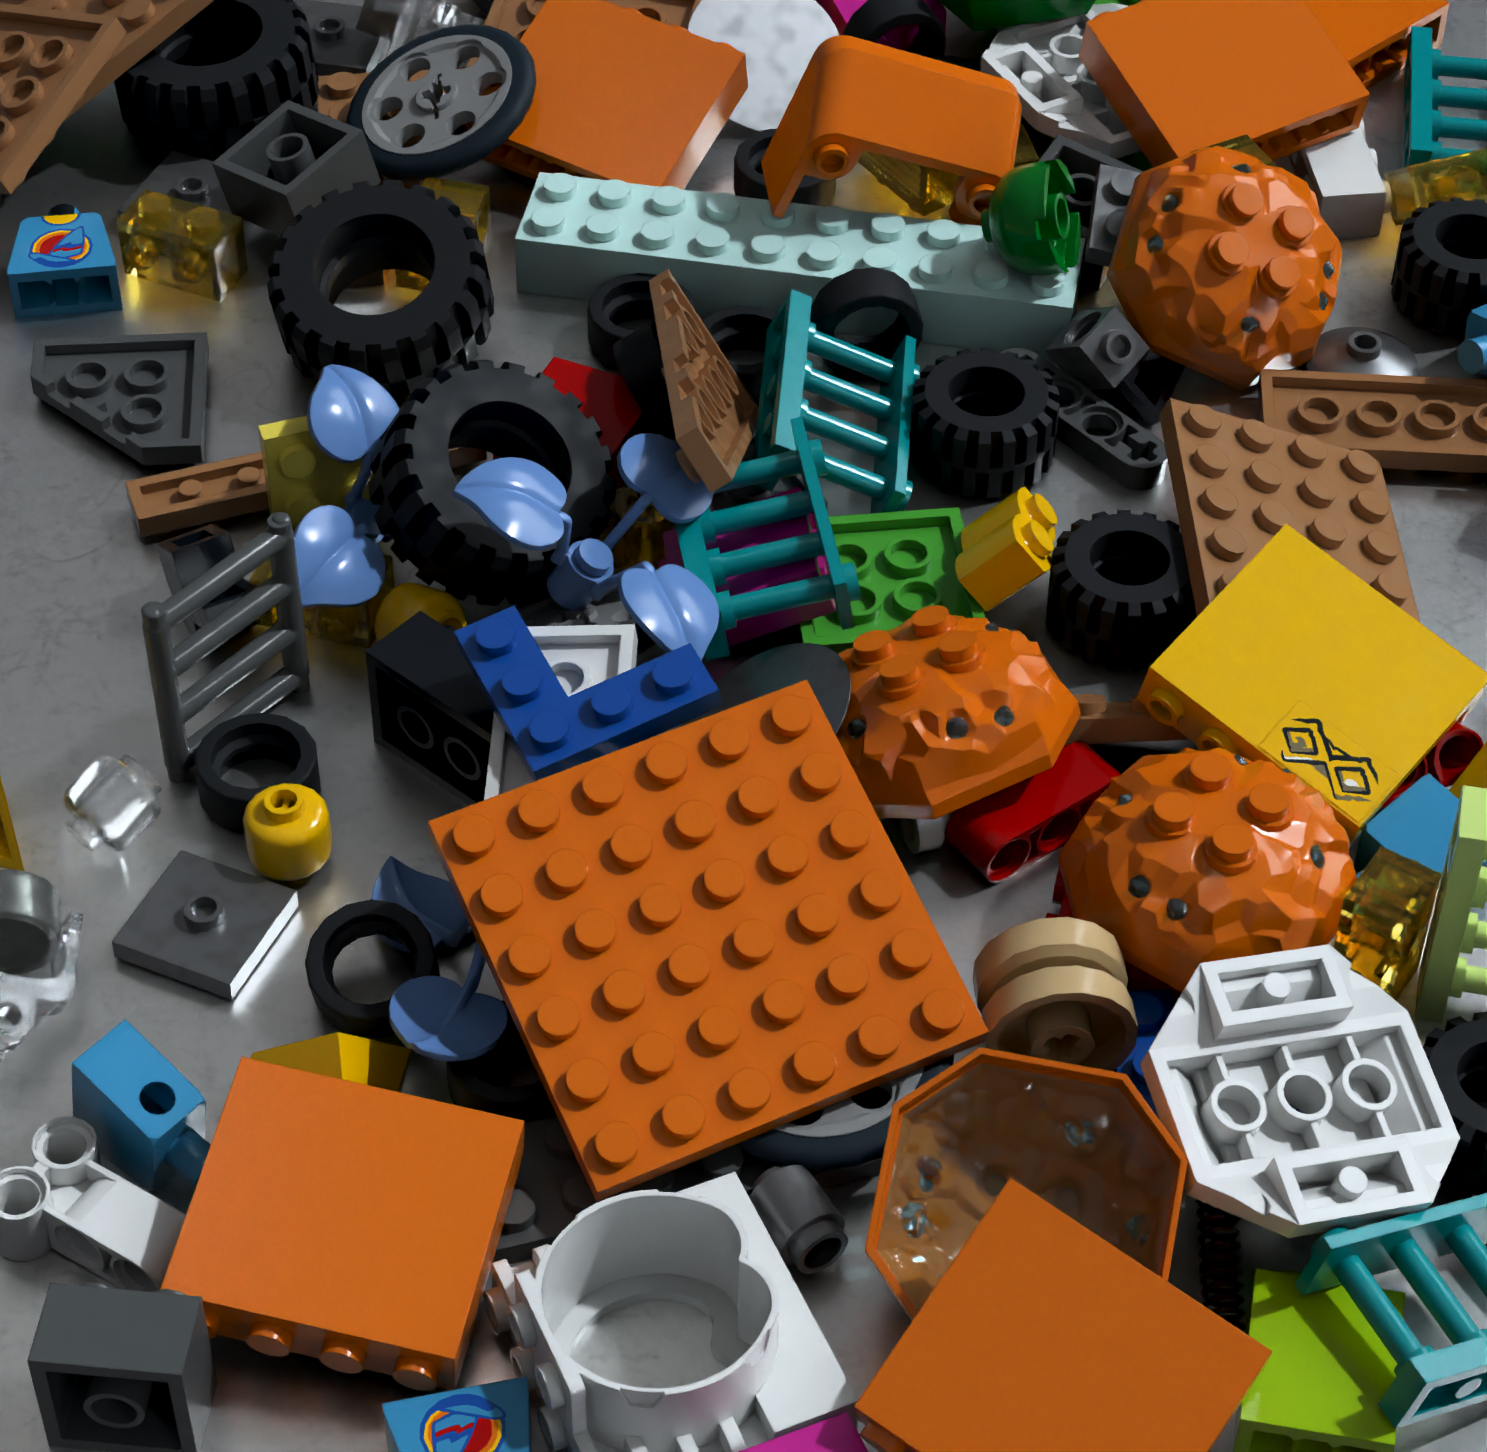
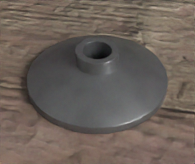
(1362, 352)

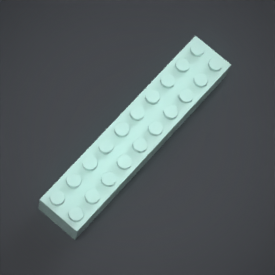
(741, 255)

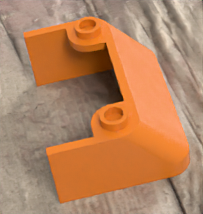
(898, 107)

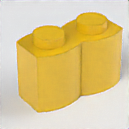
(1006, 548)

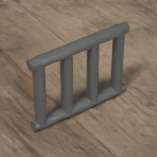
(287, 635)

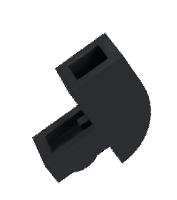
(192, 555)

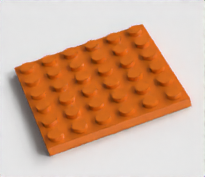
(704, 937)

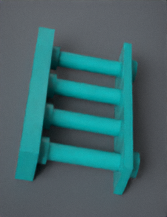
(1425, 94)
(789, 373)
(714, 567)
(1426, 1379)

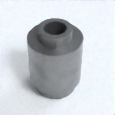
(799, 1218)

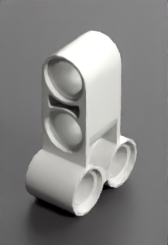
(85, 1211)

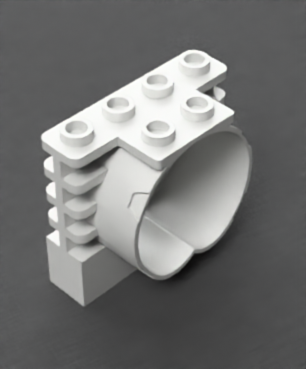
(683, 1248)

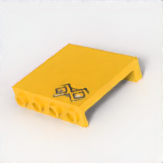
(1315, 677)

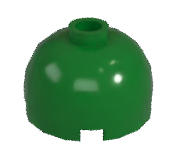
(1032, 219)

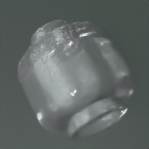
(112, 803)

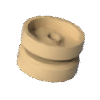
(1056, 993)

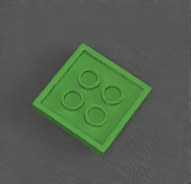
(900, 566)

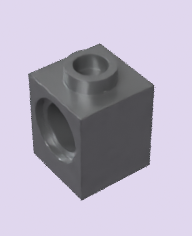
(1097, 348)

